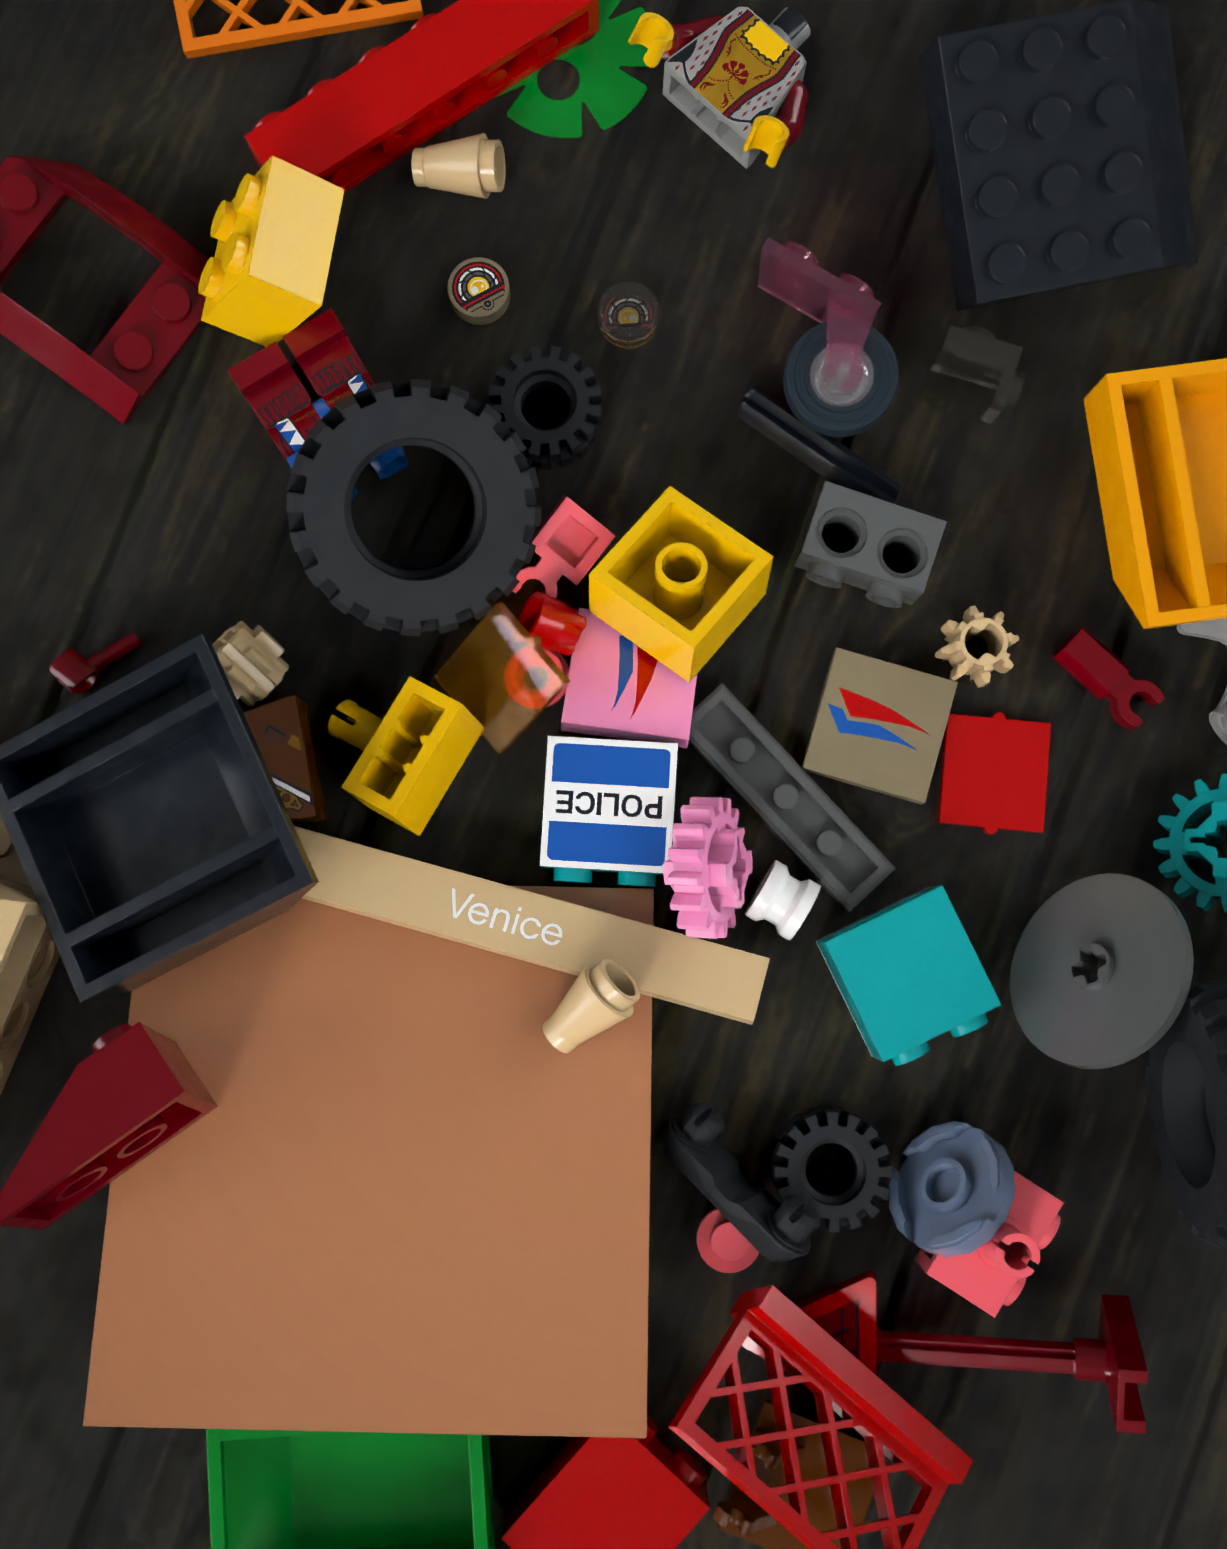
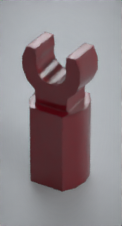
(1105, 676)

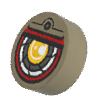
(479, 291)

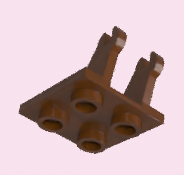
(748, 1521)

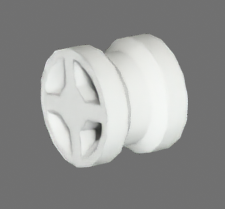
(782, 900)

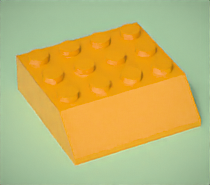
(1164, 488)

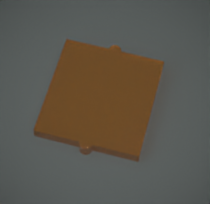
(502, 677)

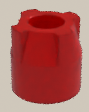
(553, 622)

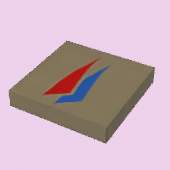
(879, 726)

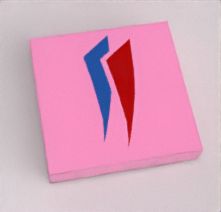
(624, 690)

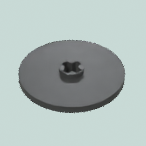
(1136, 989)

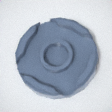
(952, 1189)

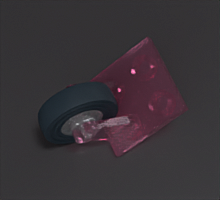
(843, 369)

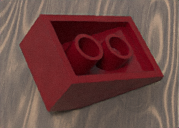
(104, 1122)

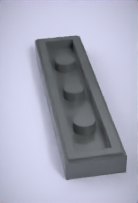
(786, 799)

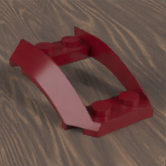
(152, 326)

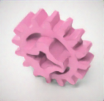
(707, 867)

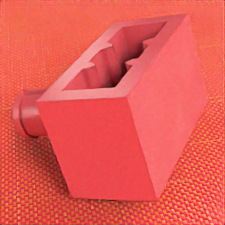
(999, 1268)

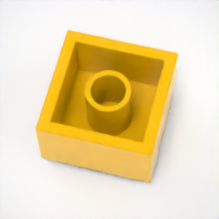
(271, 252)
(679, 583)

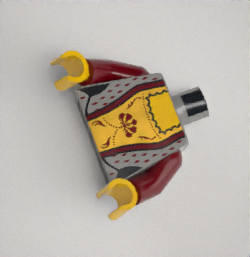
(734, 77)

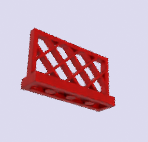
(838, 1385)

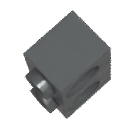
(872, 528)

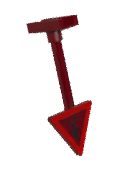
(1116, 1357)

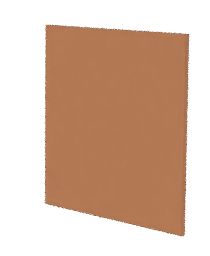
(391, 1203)

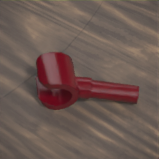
(82, 674)

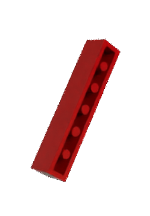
(419, 85)

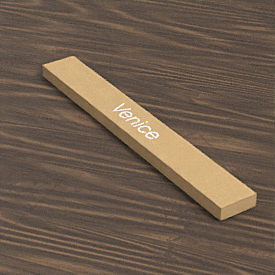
(532, 926)

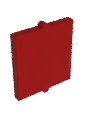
(994, 773)

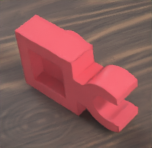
(566, 546)

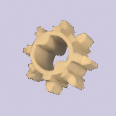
(995, 638)
(250, 661)

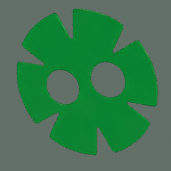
(602, 85)

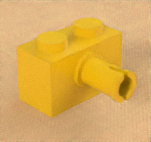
(408, 753)

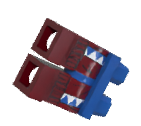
(282, 400)

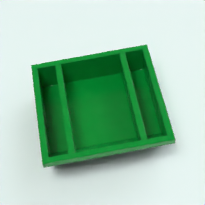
(349, 1490)

